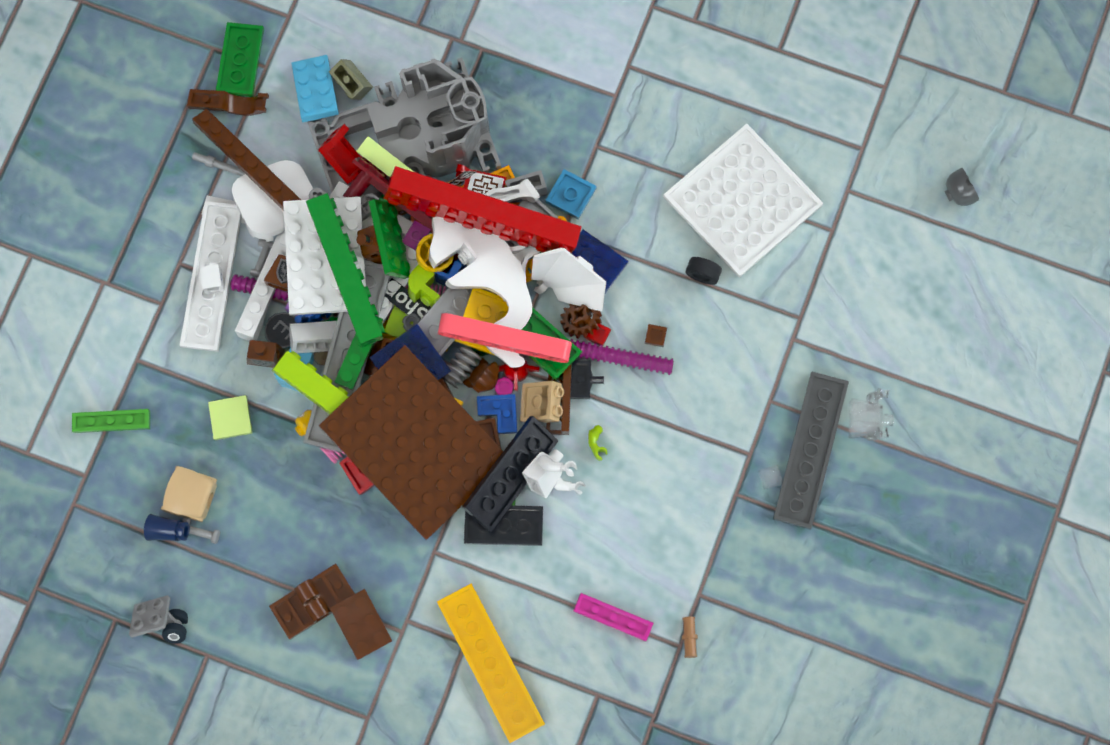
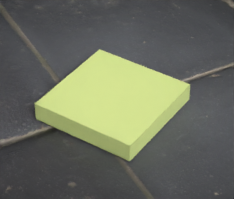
(230, 417)

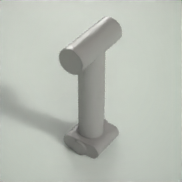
(262, 258)
(214, 536)

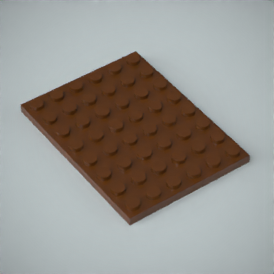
(413, 441)

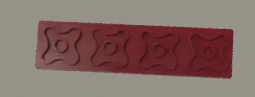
(373, 176)

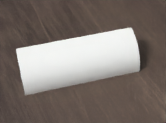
(311, 336)

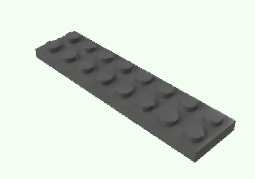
(811, 450)

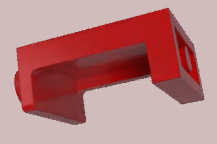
(340, 154)

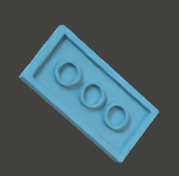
(314, 88)

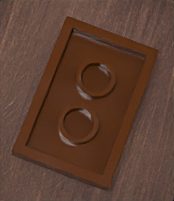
(360, 624)

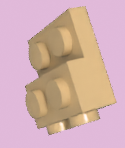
(542, 401)

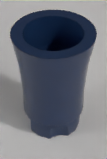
(165, 529)

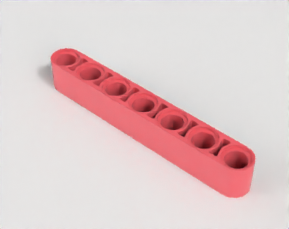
(504, 338)

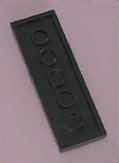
(505, 477)

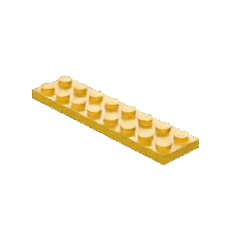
(490, 663)

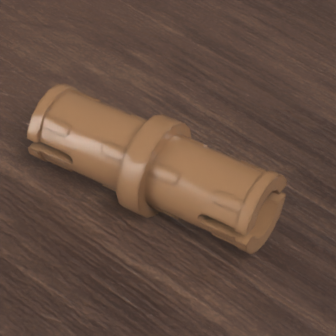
(689, 637)

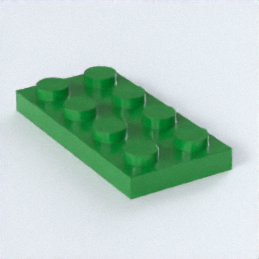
(240, 59)
(389, 239)
(540, 325)

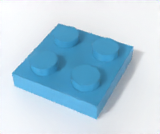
(571, 194)

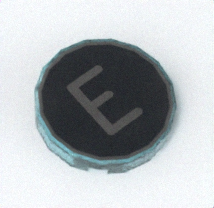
(278, 329)

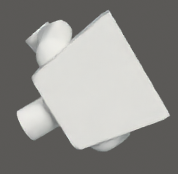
(545, 474)

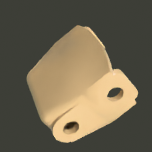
(189, 494)

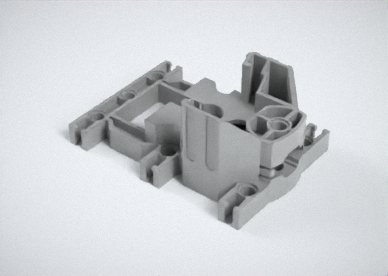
(407, 130)

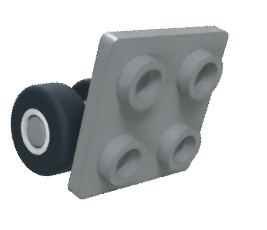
(154, 616)

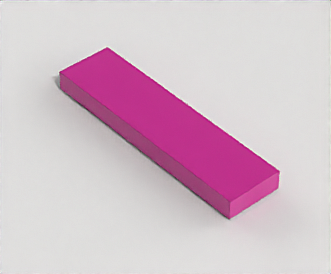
(613, 617)

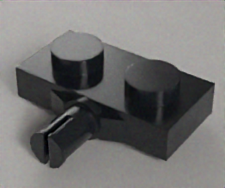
(583, 379)

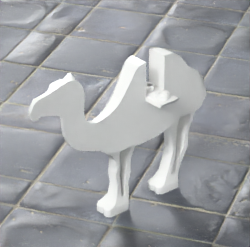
(490, 264)

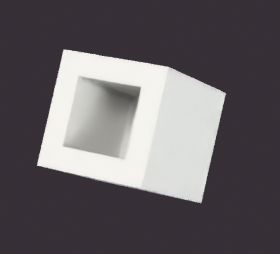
(211, 278)

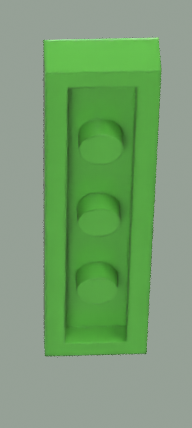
(111, 421)

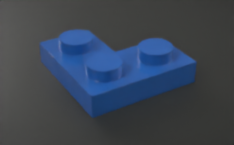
(501, 406)

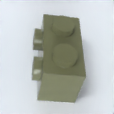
(350, 79)

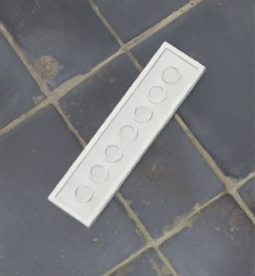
(215, 245)

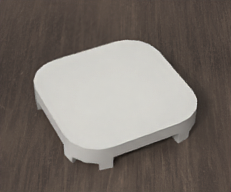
(258, 210)

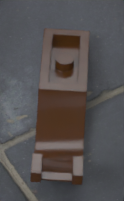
(227, 102)

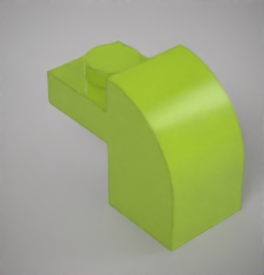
(419, 286)

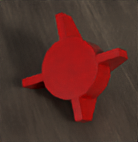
(517, 374)

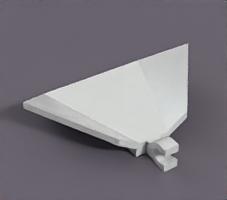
(569, 278)

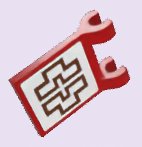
(481, 181)

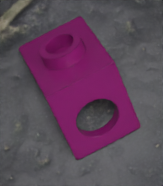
(415, 234)

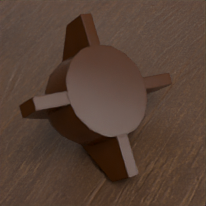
(483, 377)

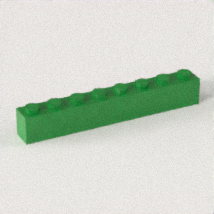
(344, 269)

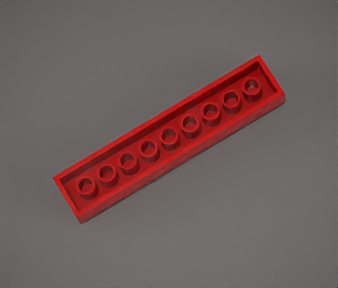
(480, 212)

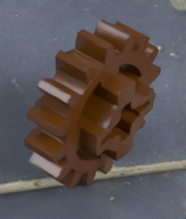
(580, 320)

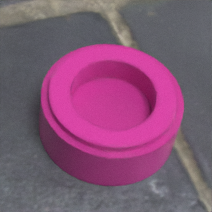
(504, 386)

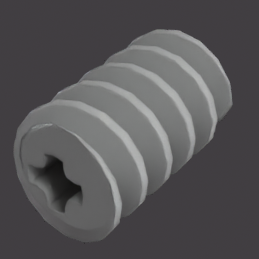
(461, 365)

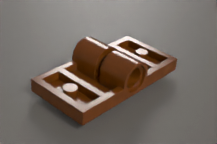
(311, 601)

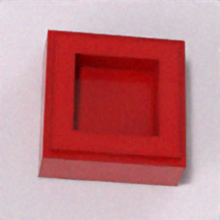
(600, 335)

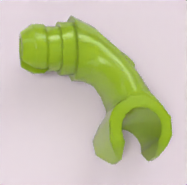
(593, 435)

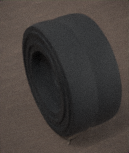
(703, 270)

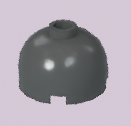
(960, 189)

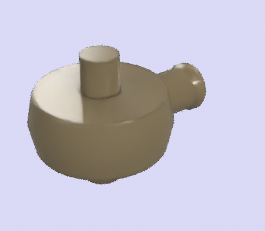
(320, 357)

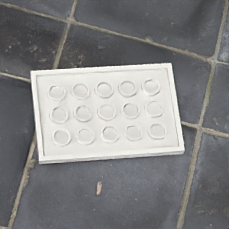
(309, 275)

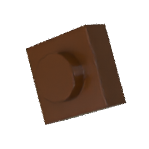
(655, 335)

